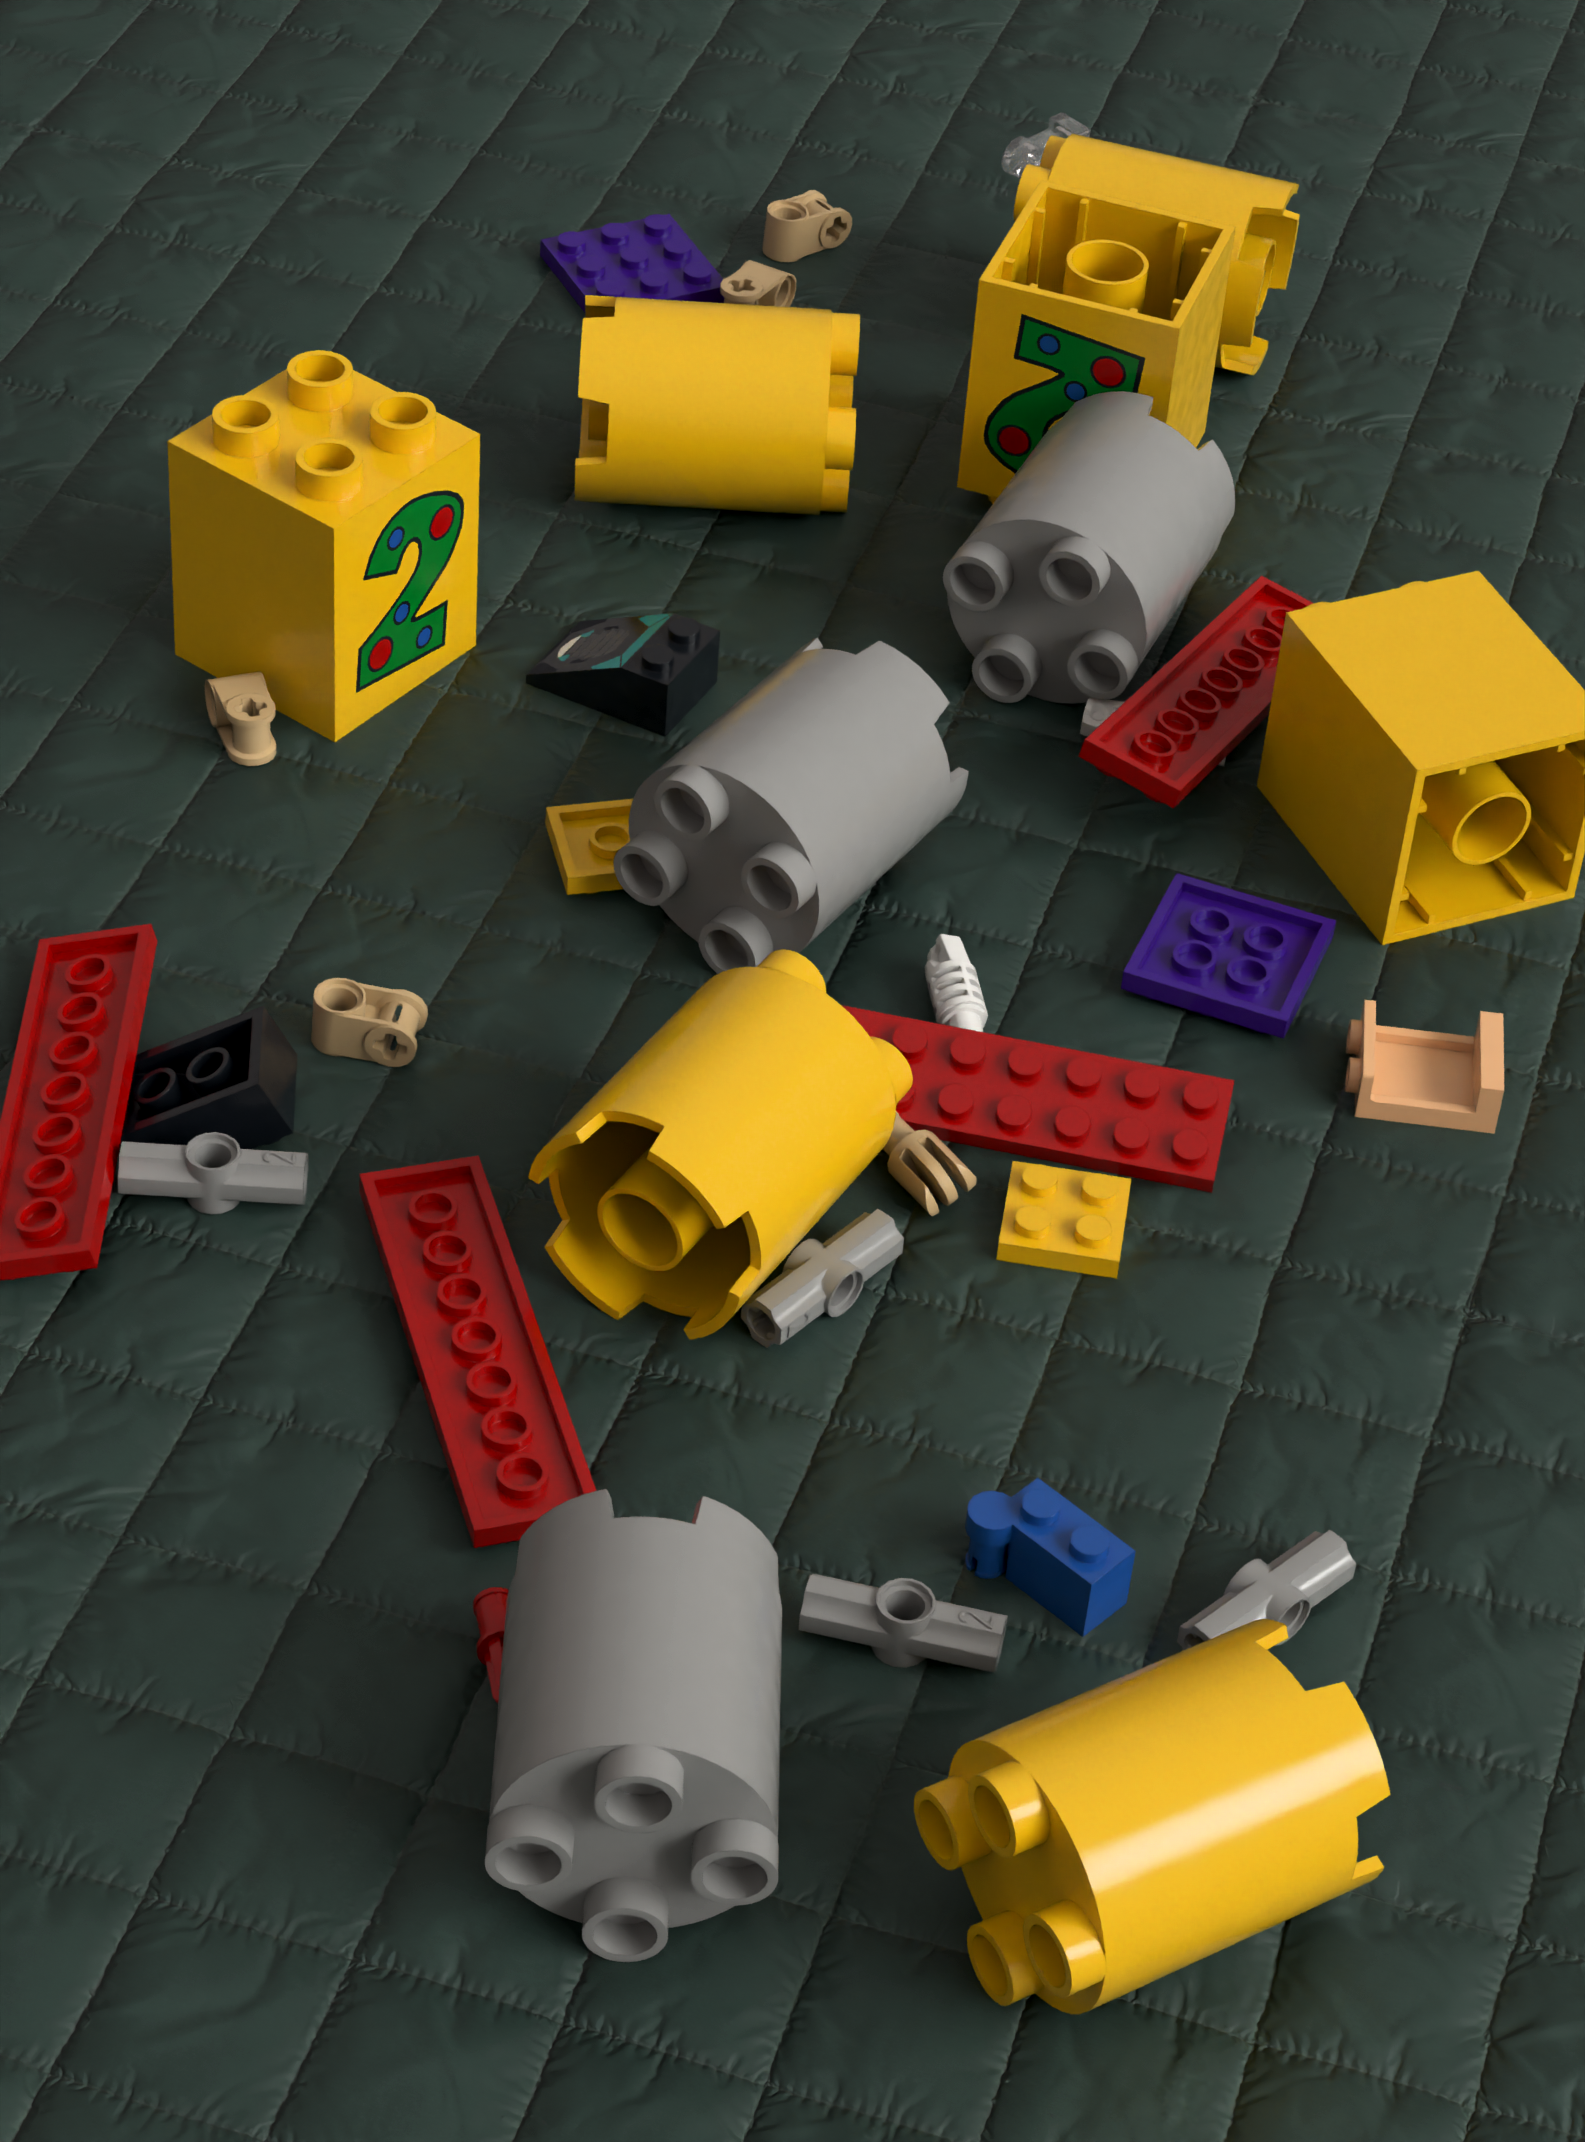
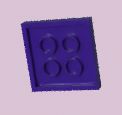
(632, 261)
(1228, 955)

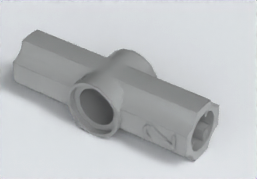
(213, 1173)
(822, 1278)
(1276, 1591)
(903, 1622)

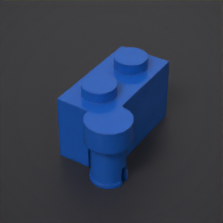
(1052, 1553)

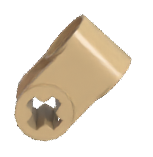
(803, 227)
(759, 286)
(242, 715)
(362, 1021)

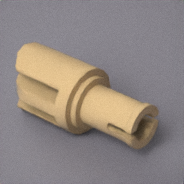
(920, 1165)

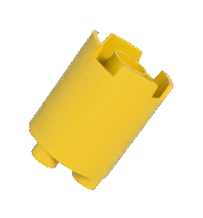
(1248, 201)
(716, 405)
(719, 1144)
(1154, 1820)

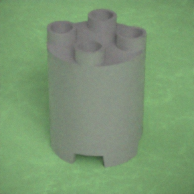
(1087, 553)
(792, 803)
(638, 1722)

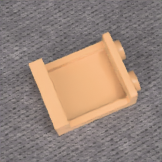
(1426, 1073)

